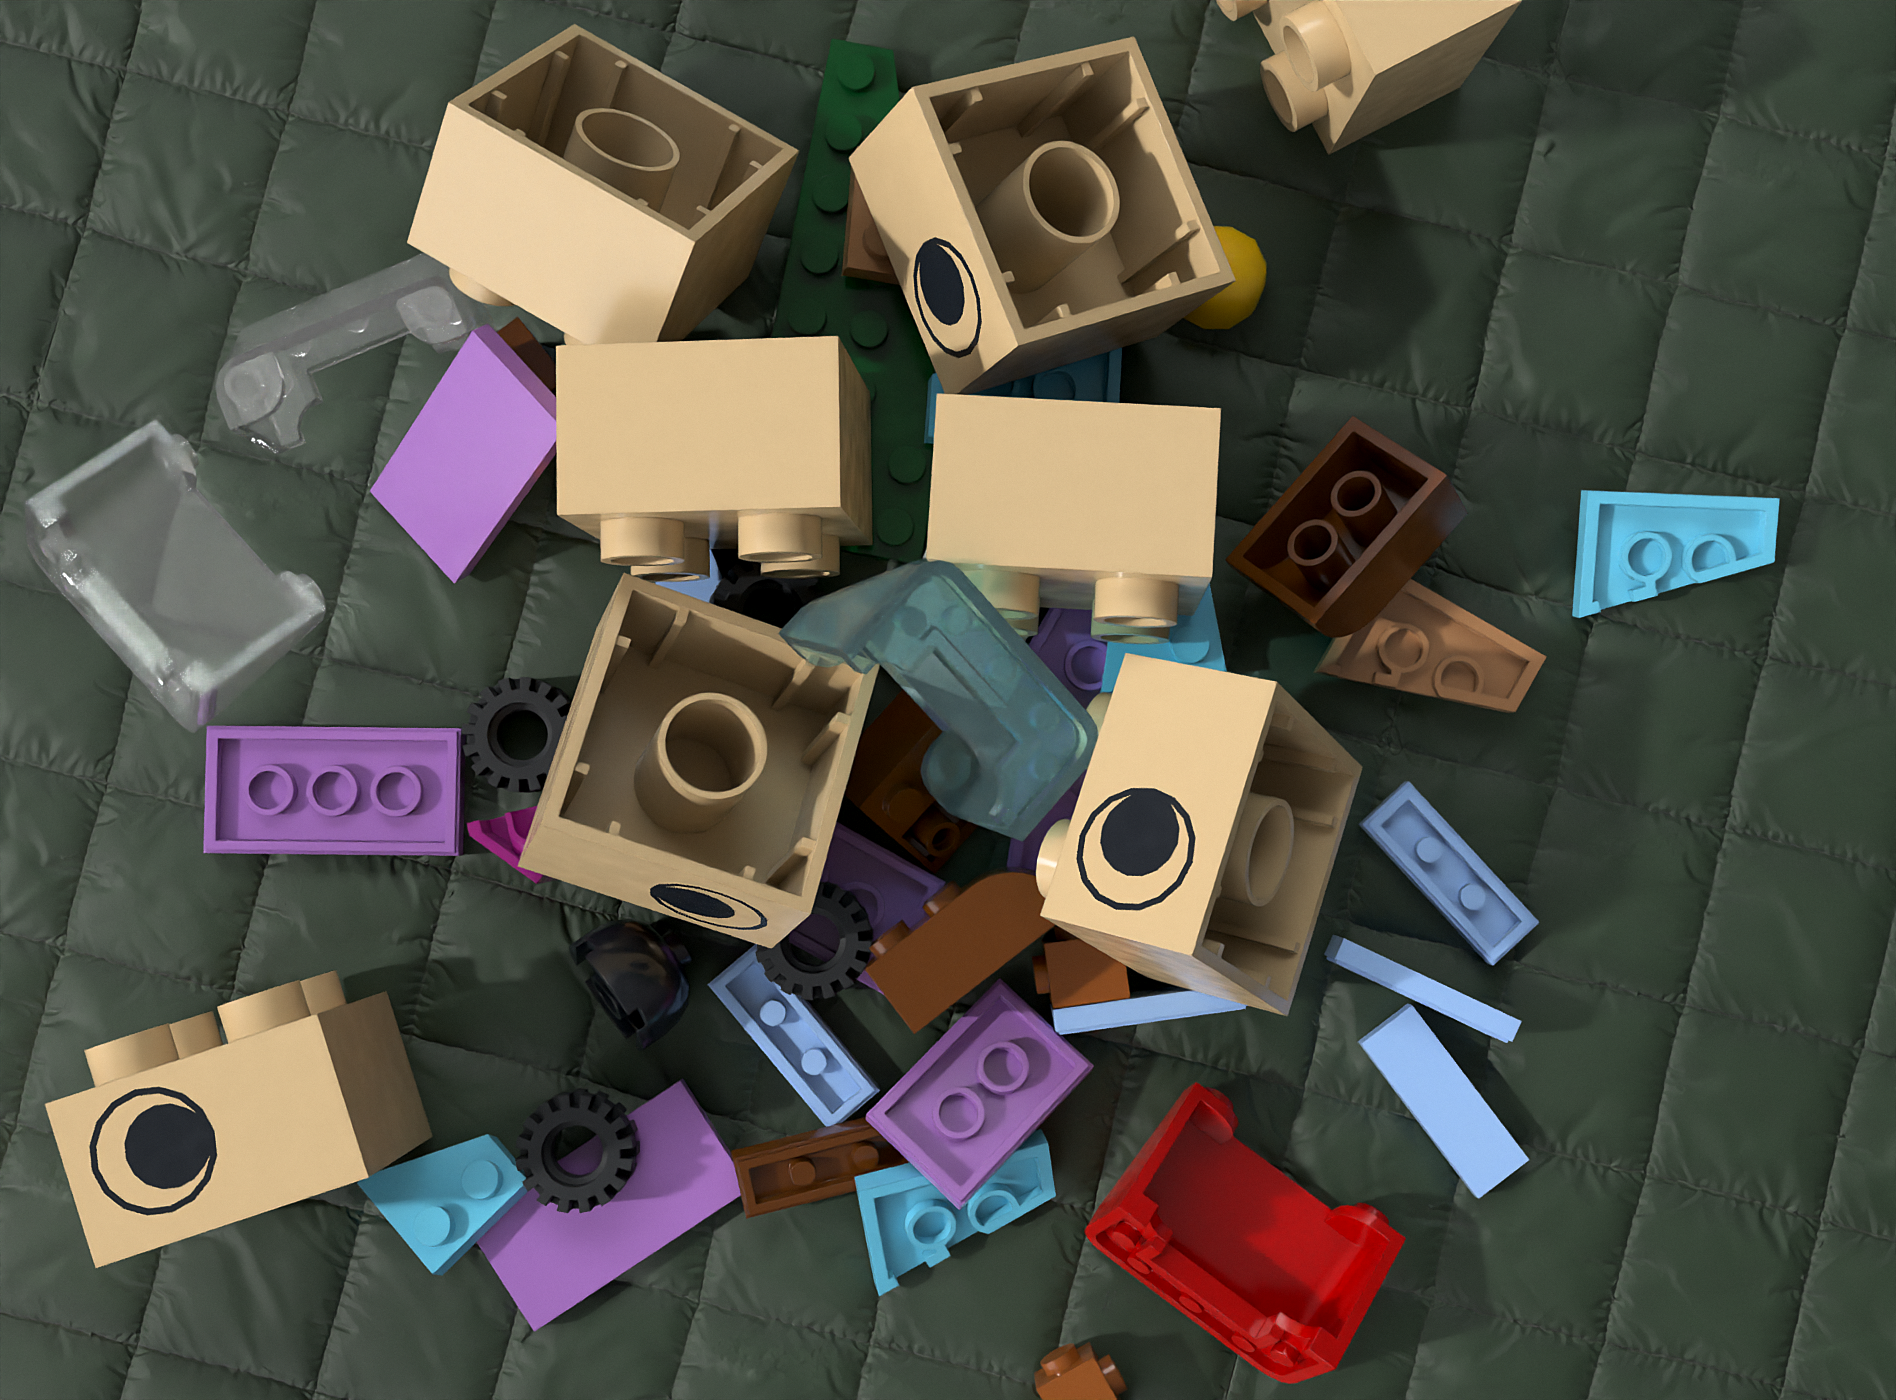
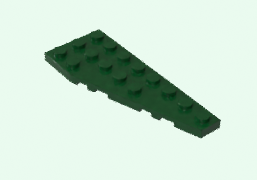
(864, 313)

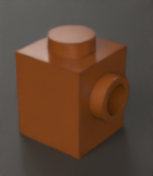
(1077, 972)
(1078, 1375)

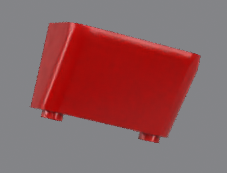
(1243, 1243)

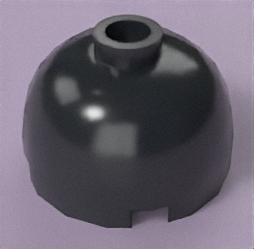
(636, 977)

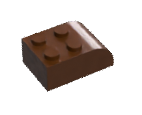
(1349, 531)
(957, 943)

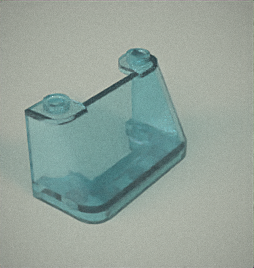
(1006, 720)

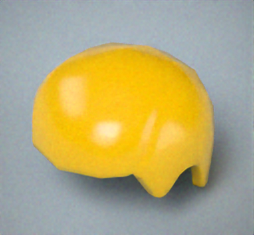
(1243, 295)

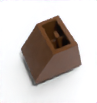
(890, 786)

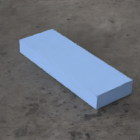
(1448, 873)
(1422, 989)
(1140, 1008)
(795, 1040)
(1443, 1100)

